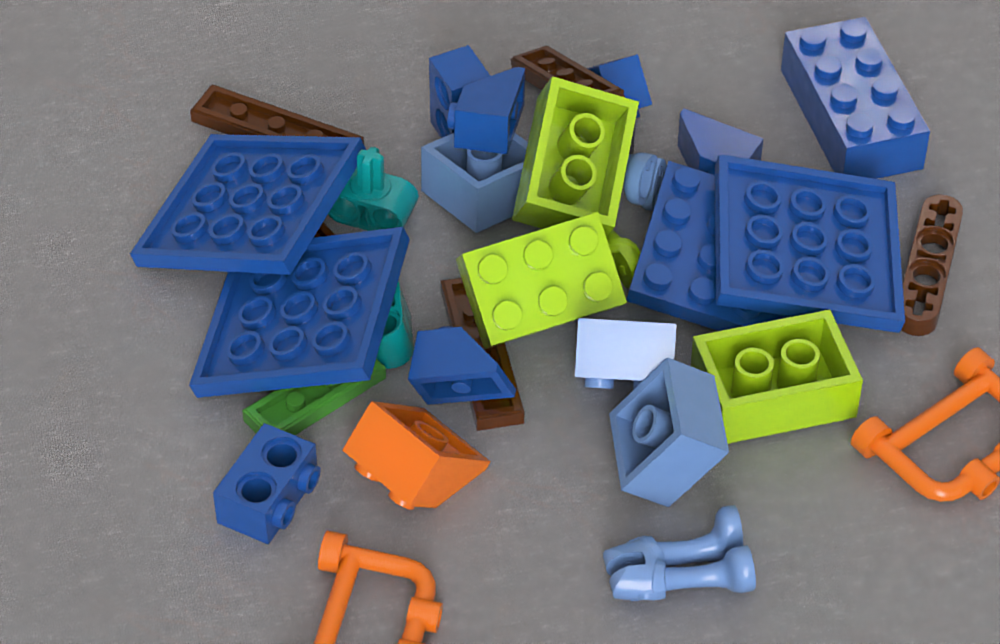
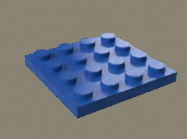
(249, 204)
(807, 243)
(679, 255)
(305, 325)

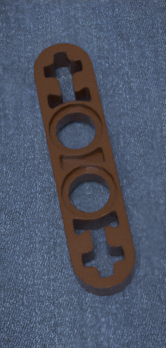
(932, 264)

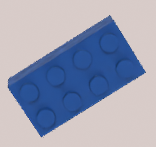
(854, 100)

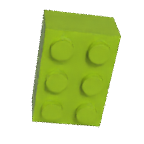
(575, 155)
(541, 280)
(780, 375)

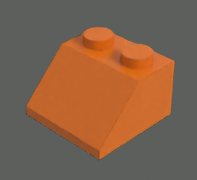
(412, 455)

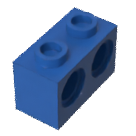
(446, 80)
(266, 484)

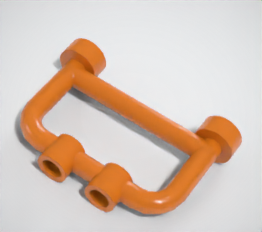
(978, 476)
(345, 560)

